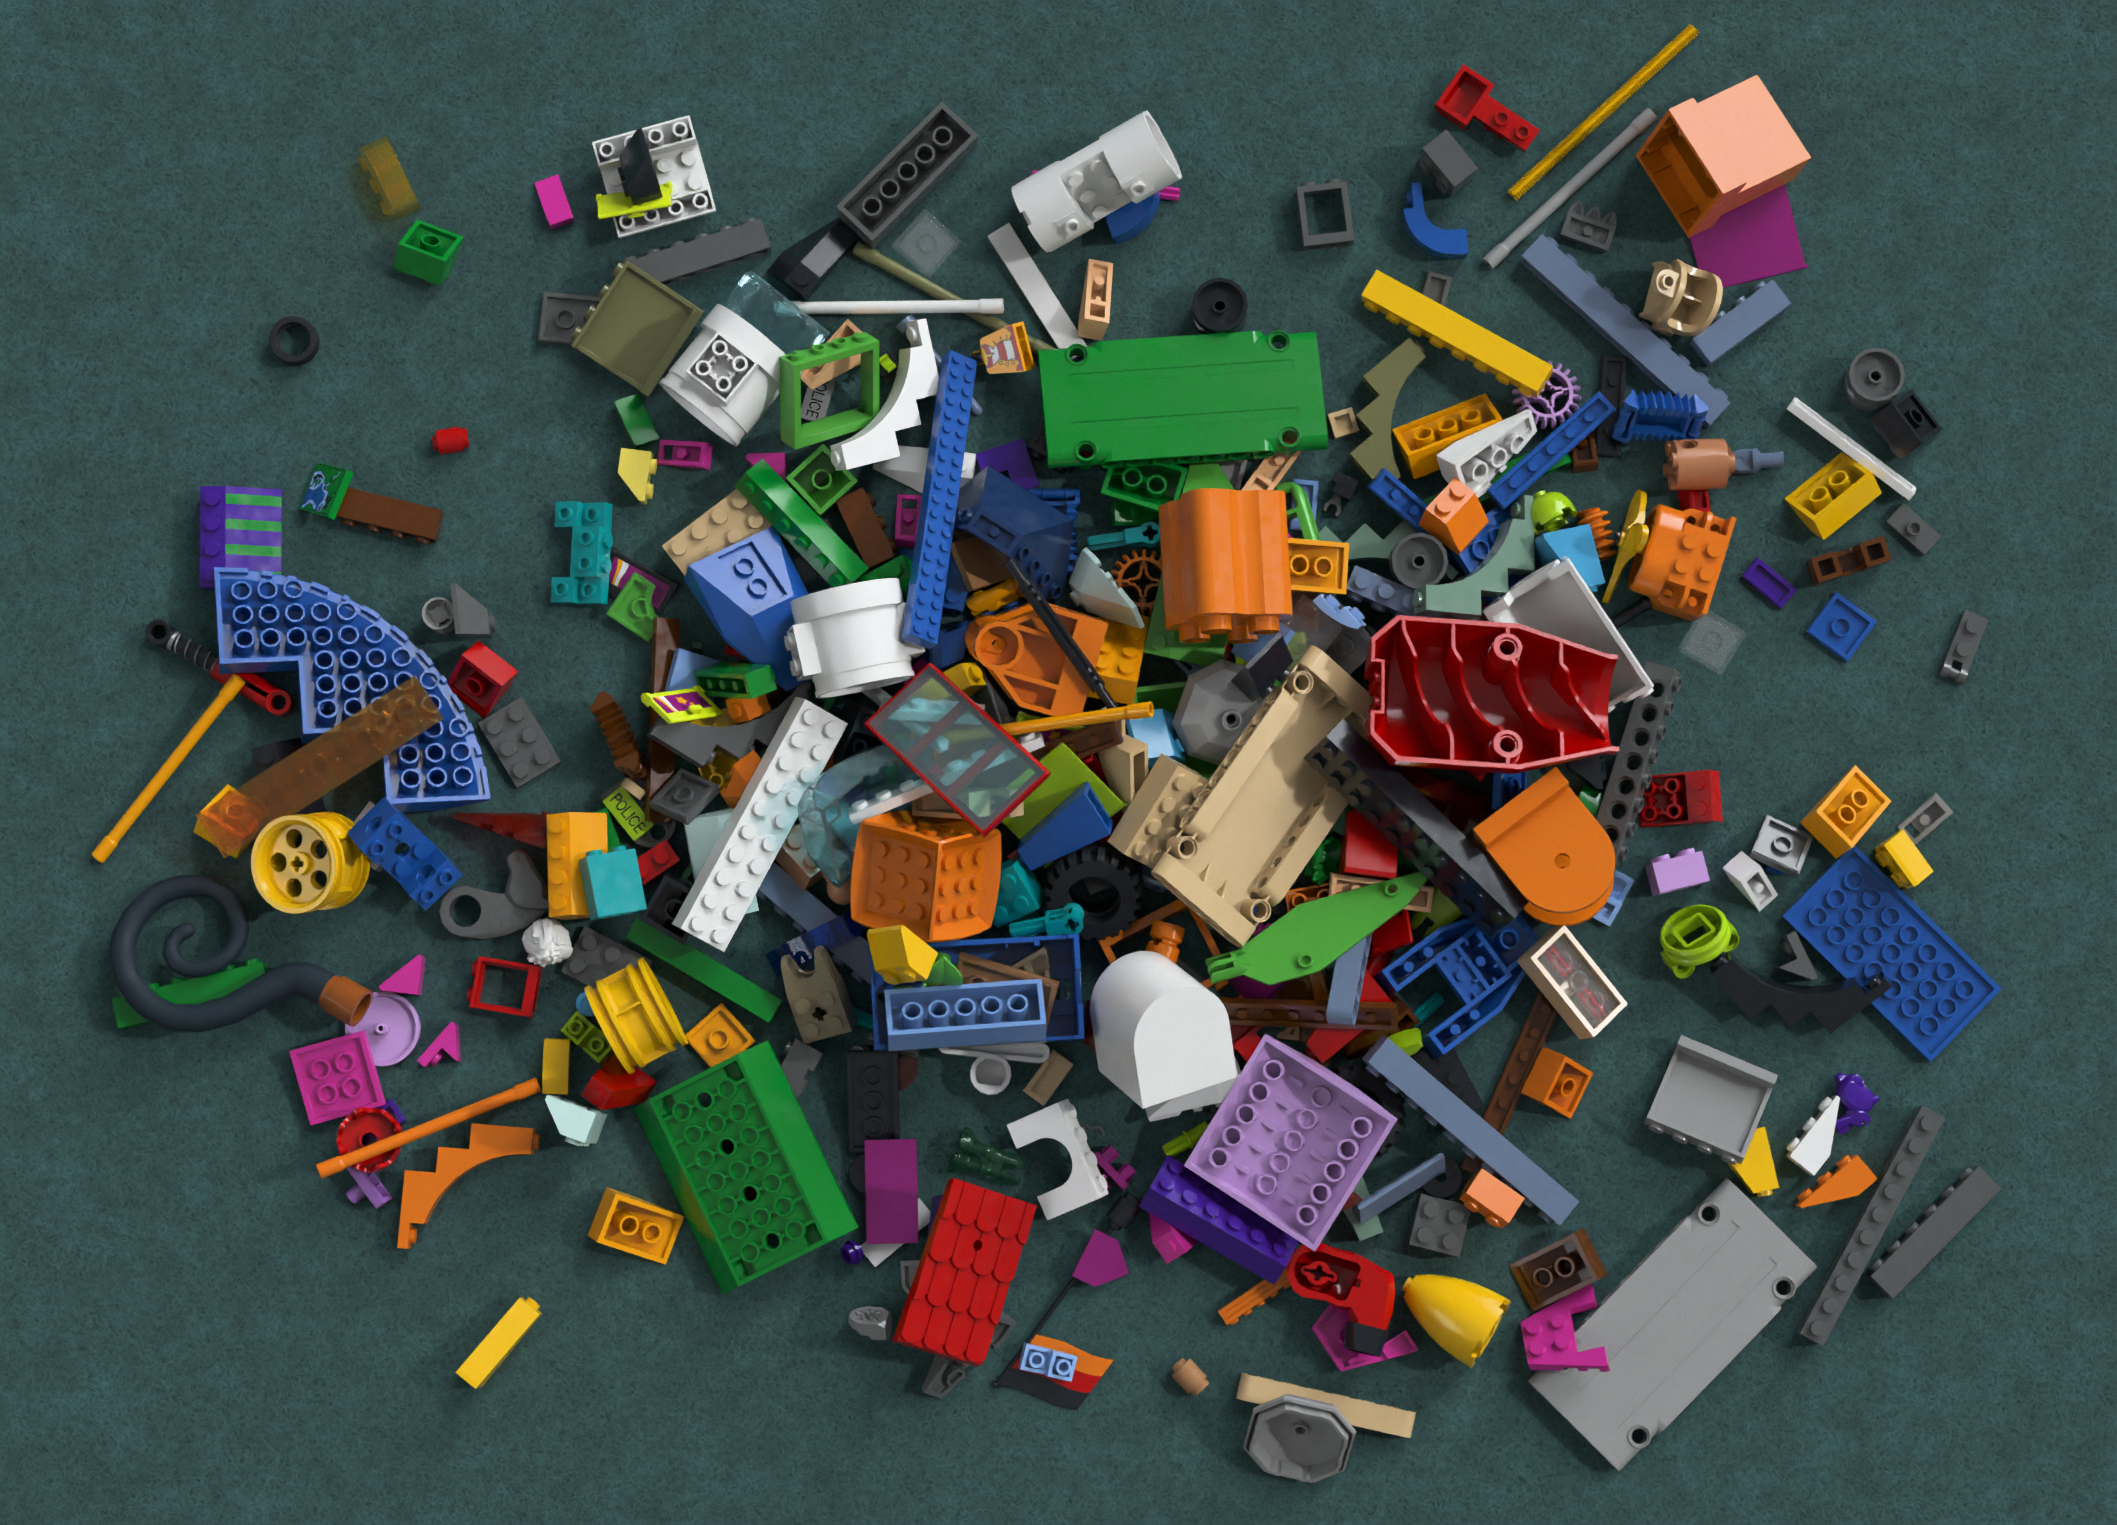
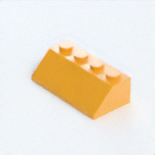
(1429, 435)
(567, 842)

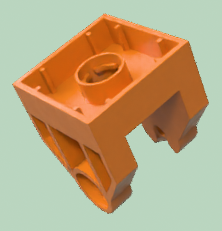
(1029, 659)

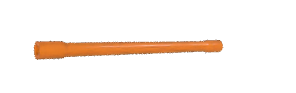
(339, 1163)

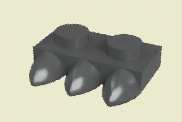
(1588, 228)

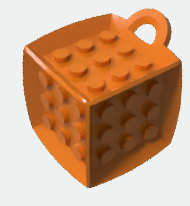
(925, 875)

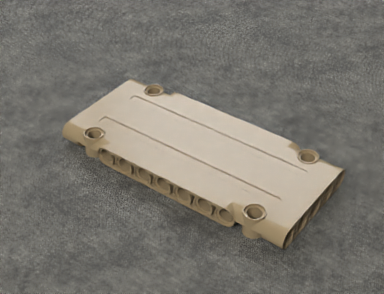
(1264, 803)

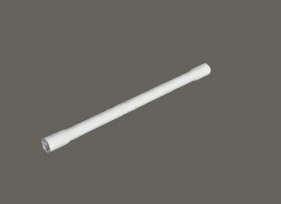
(981, 306)

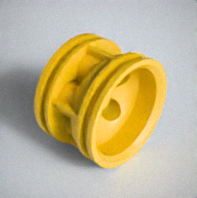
(279, 863)

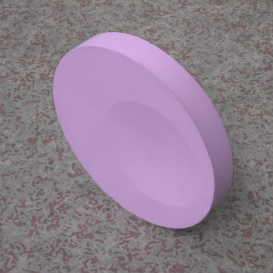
(390, 1027)

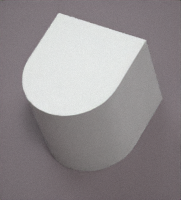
(1159, 1030)

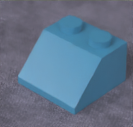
(1159, 735)

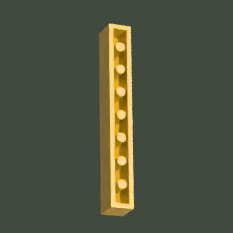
(1456, 334)

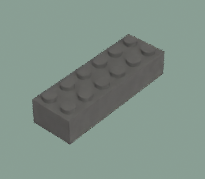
(907, 175)

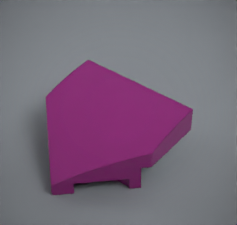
(1100, 1260)

